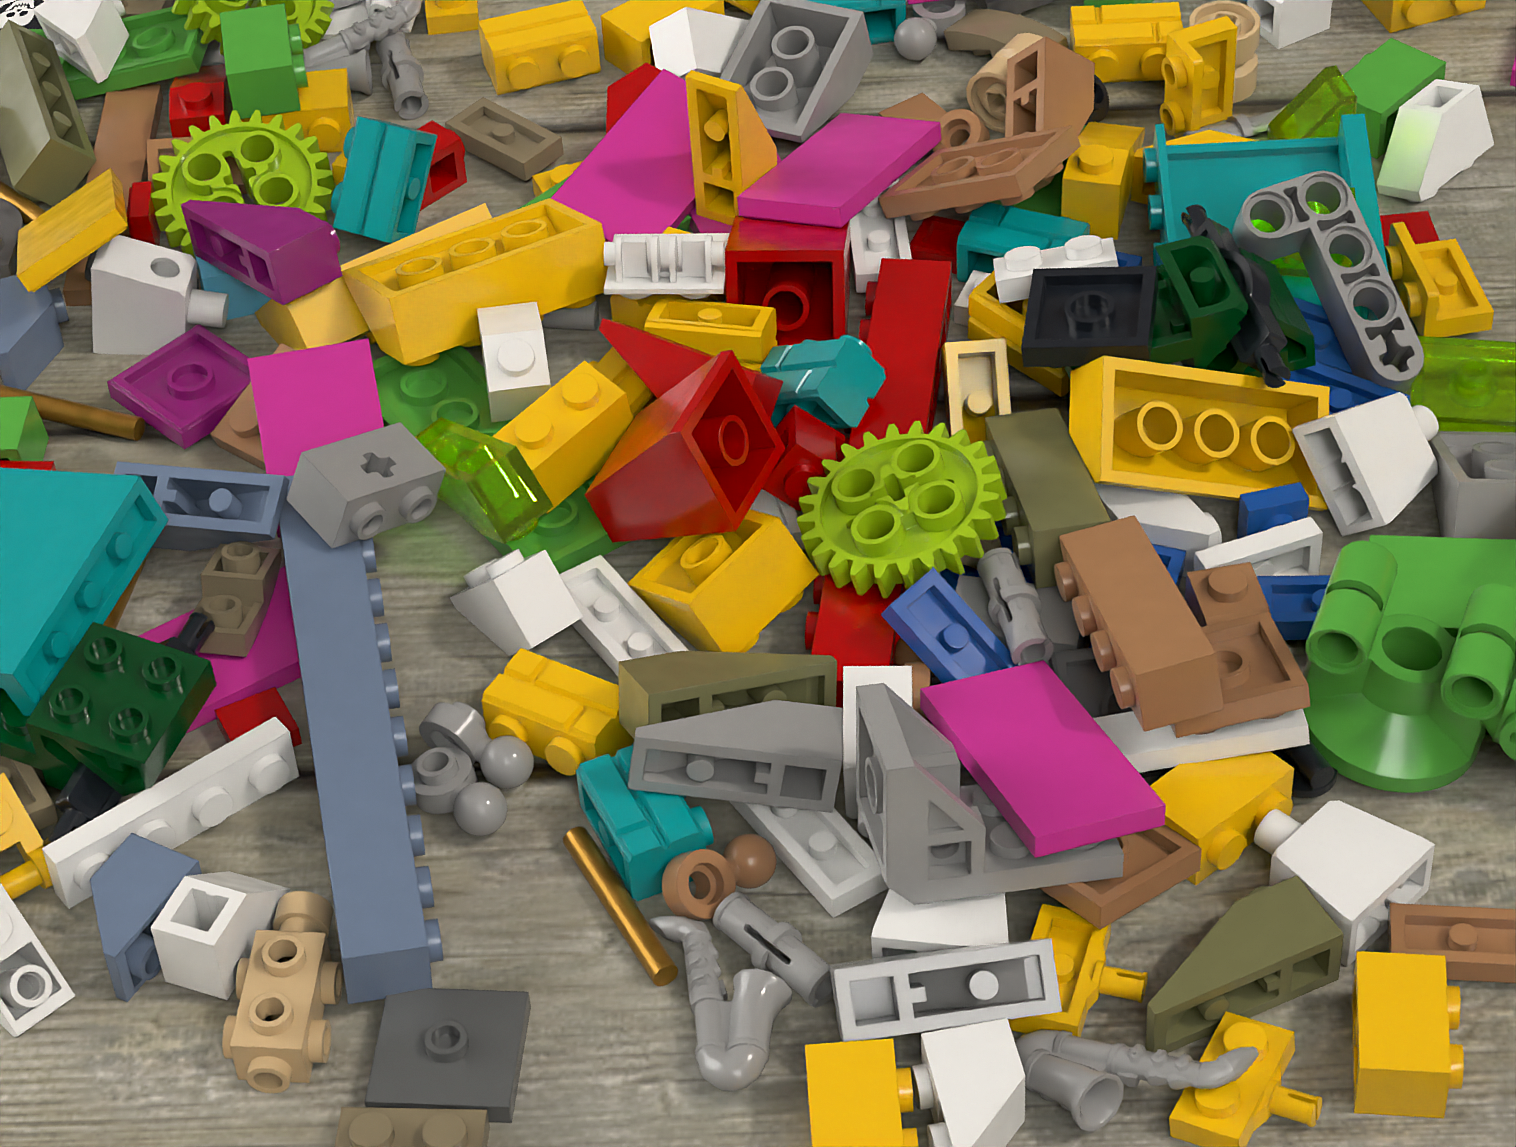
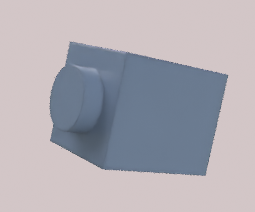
(28, 331)

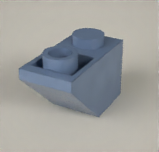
(127, 900)

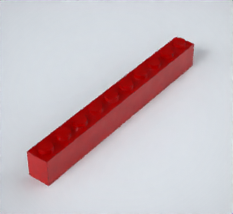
(905, 333)

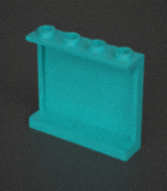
(1228, 172)
(63, 564)

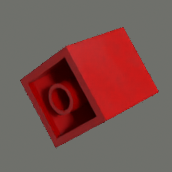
(795, 270)
(689, 459)

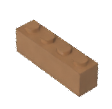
(1138, 624)

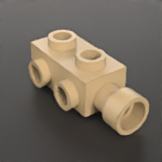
(291, 982)

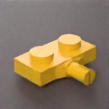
(1080, 971)
(1235, 1110)

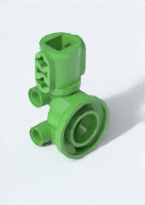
(1396, 692)

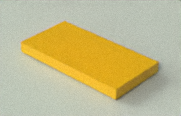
(71, 231)

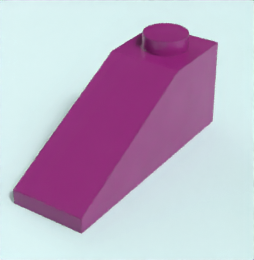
(265, 246)

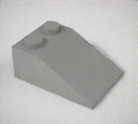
(800, 63)
(1475, 484)

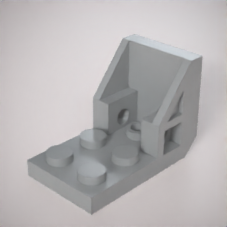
(939, 836)

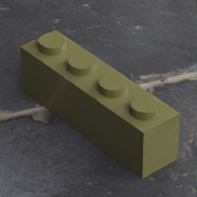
(39, 119)
(1044, 487)

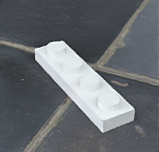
(176, 806)

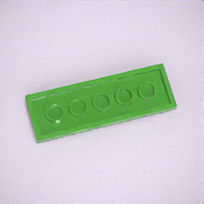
(458, 392)

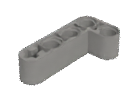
(1337, 286)

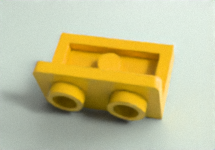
(1199, 76)
(1436, 285)

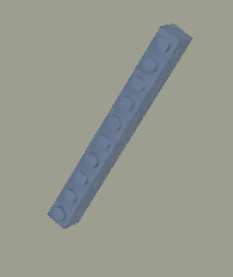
(356, 767)

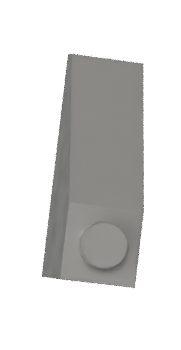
(745, 754)
(944, 989)

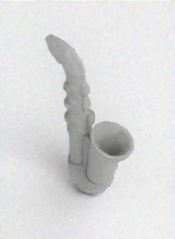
(339, 50)
(730, 1034)
(1090, 1074)

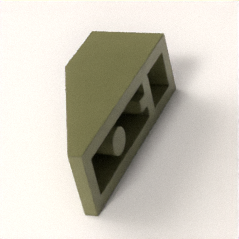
(707, 682)
(1253, 959)

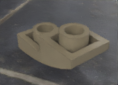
(989, 30)
(237, 595)

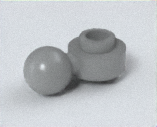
(918, 35)
(503, 761)
(449, 783)

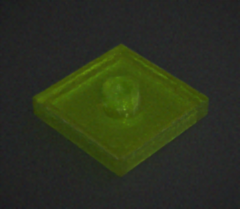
(1468, 384)

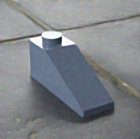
(211, 504)

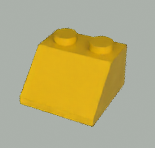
(726, 584)

